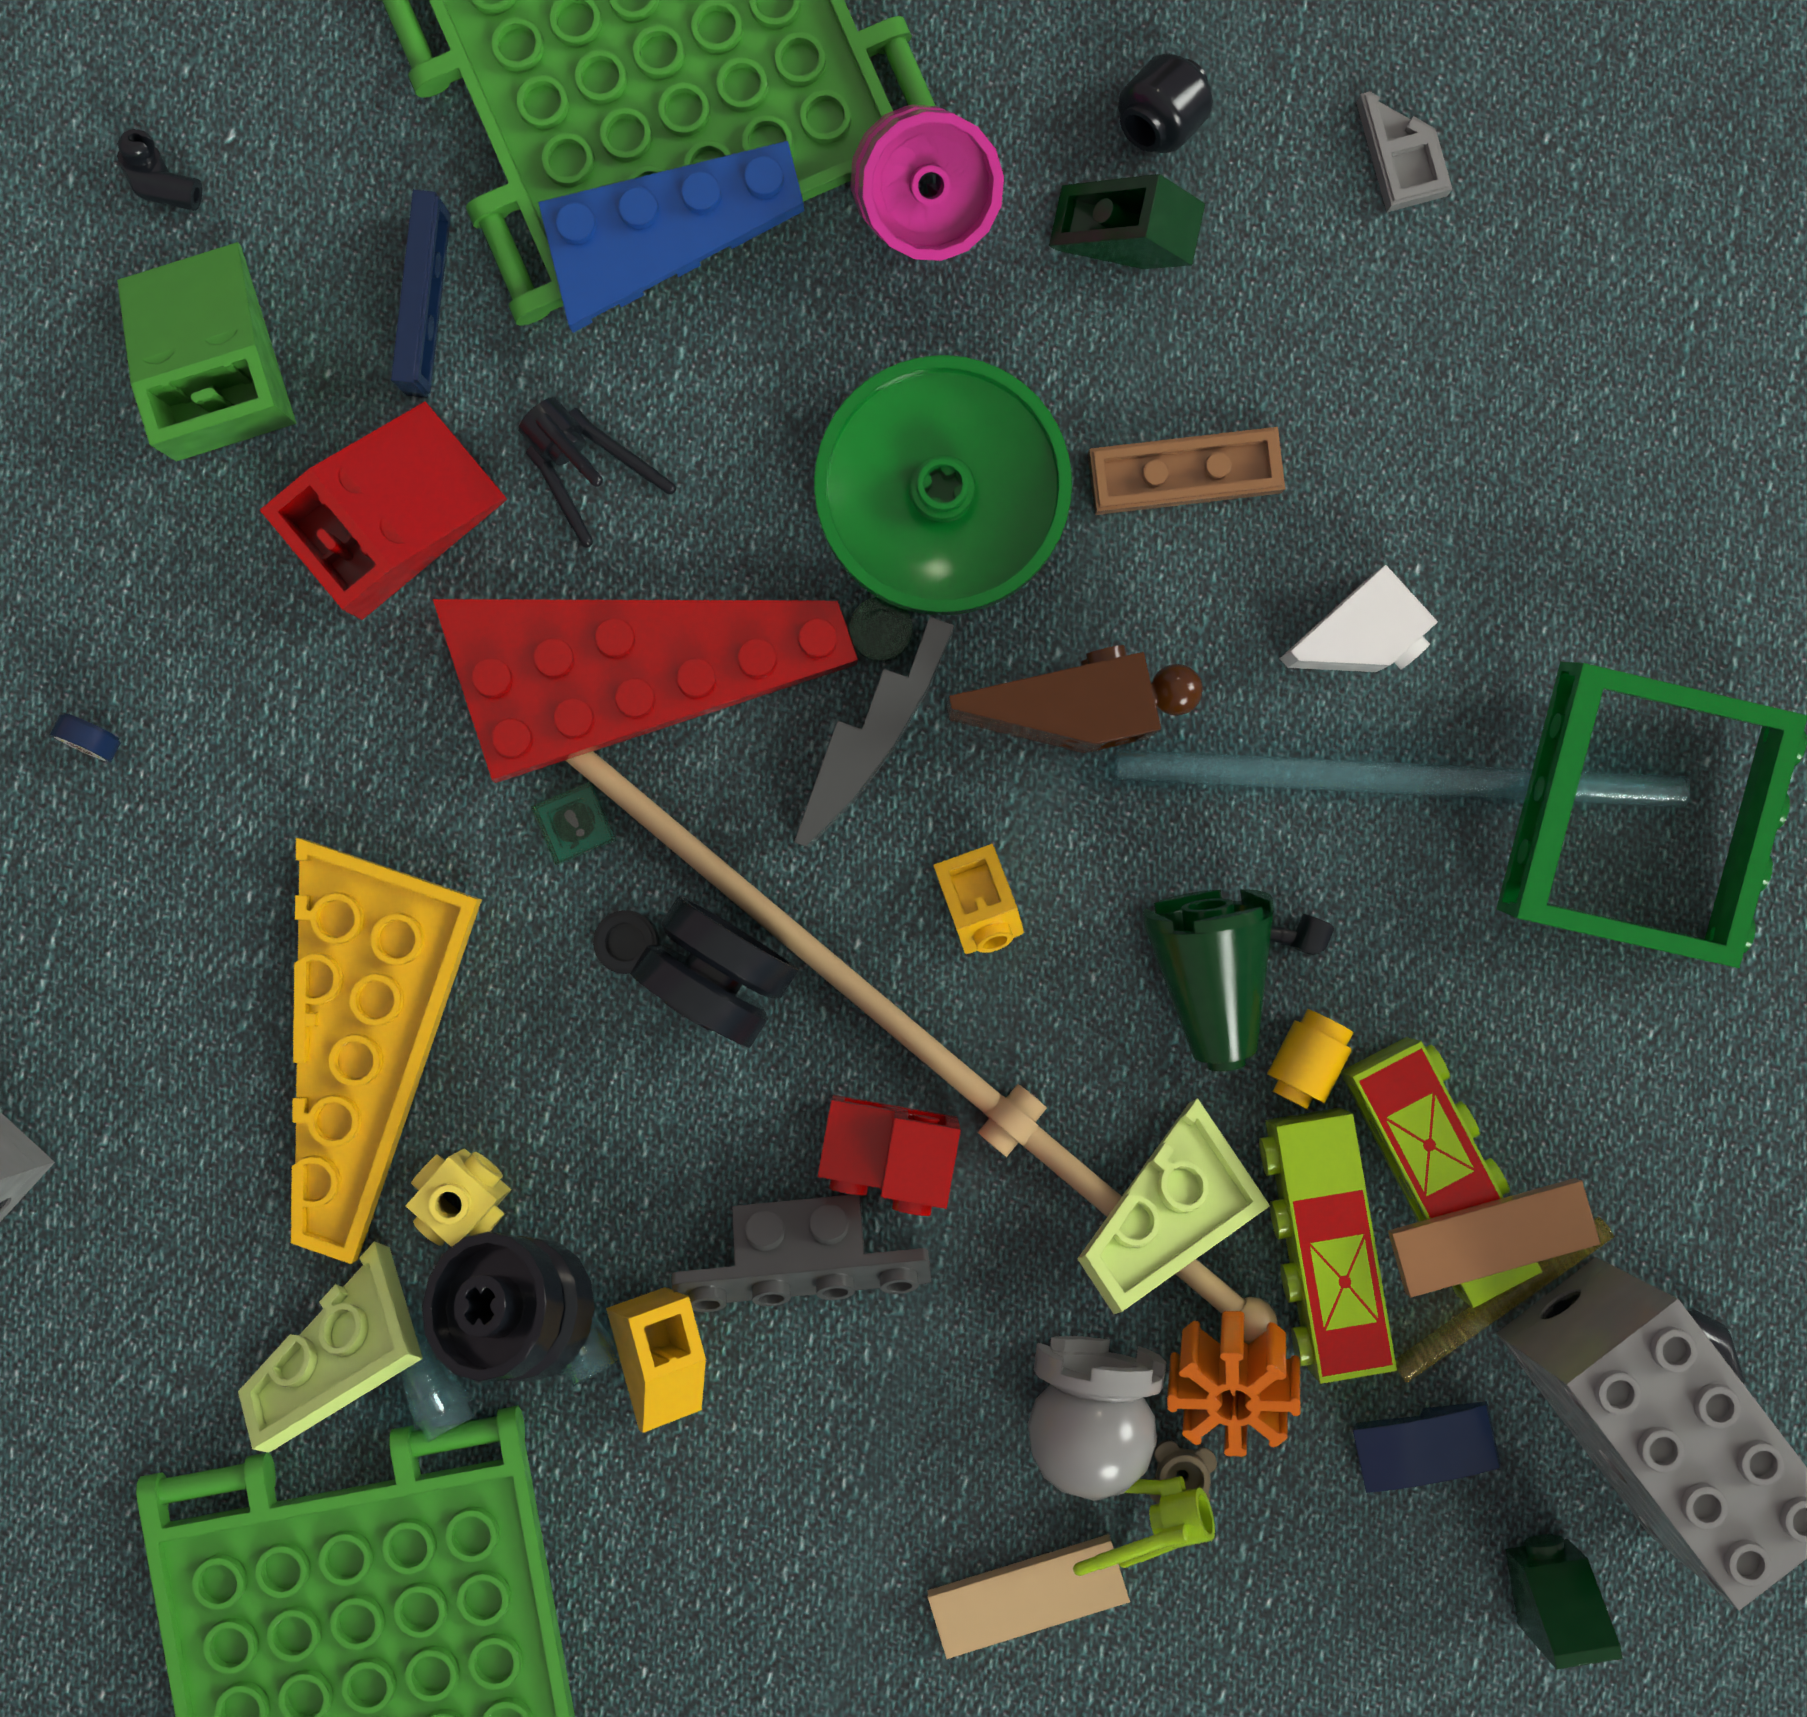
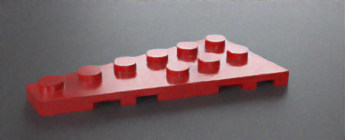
(592, 673)

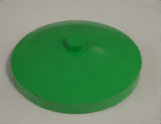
(942, 485)

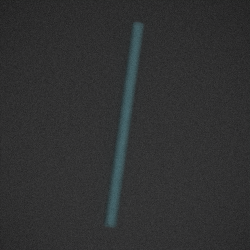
(1387, 777)

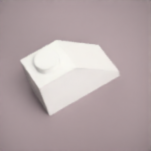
(1367, 630)

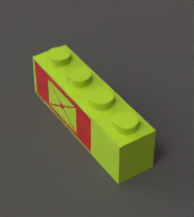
(1430, 1144)
(1328, 1245)

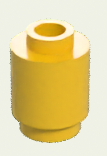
(1310, 1059)

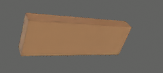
(1186, 470)
(1493, 1237)

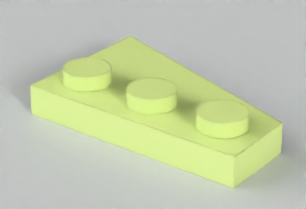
(1172, 1212)
(340, 1356)

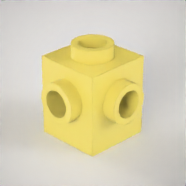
(476, 1184)

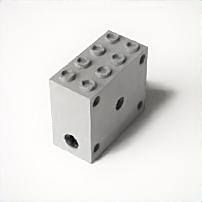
(1668, 1427)

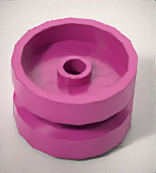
(958, 205)

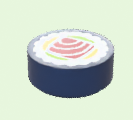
(85, 737)

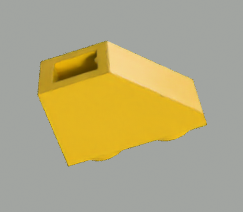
(659, 1356)

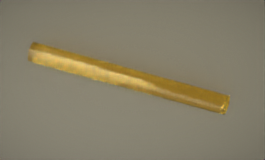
(1474, 1320)

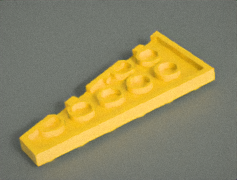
(366, 1010)

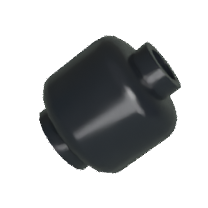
(1165, 103)

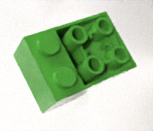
(201, 354)

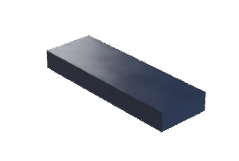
(421, 294)

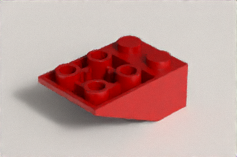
(383, 508)

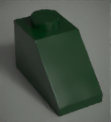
(1129, 222)
(1561, 1603)

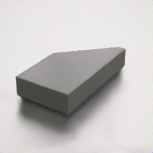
(1403, 155)

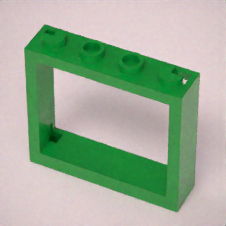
(1554, 789)

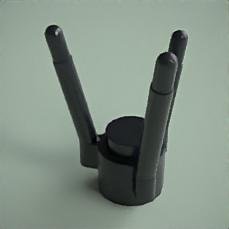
(557, 437)

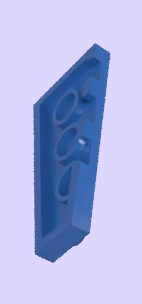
(646, 229)

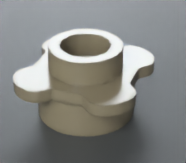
(1197, 1464)

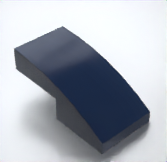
(1426, 1448)

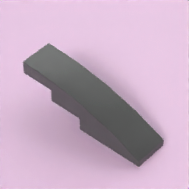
(859, 753)

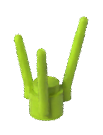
(1176, 1521)

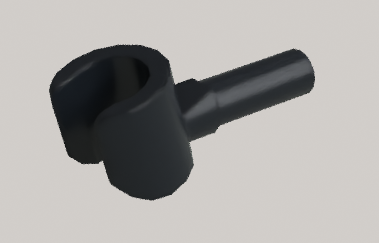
(1310, 936)

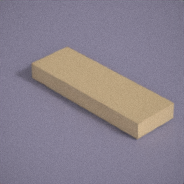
(1024, 1598)

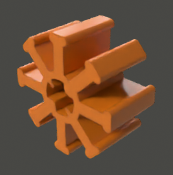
(1234, 1383)

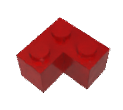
(891, 1149)

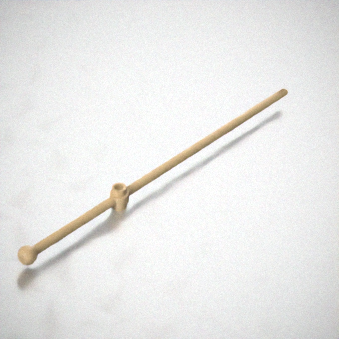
(1009, 1119)

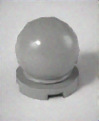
(1092, 1420)

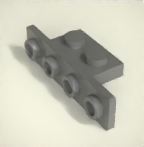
(801, 1251)

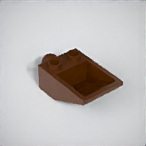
(1084, 706)

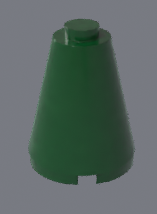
(1215, 969)

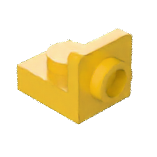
(979, 900)

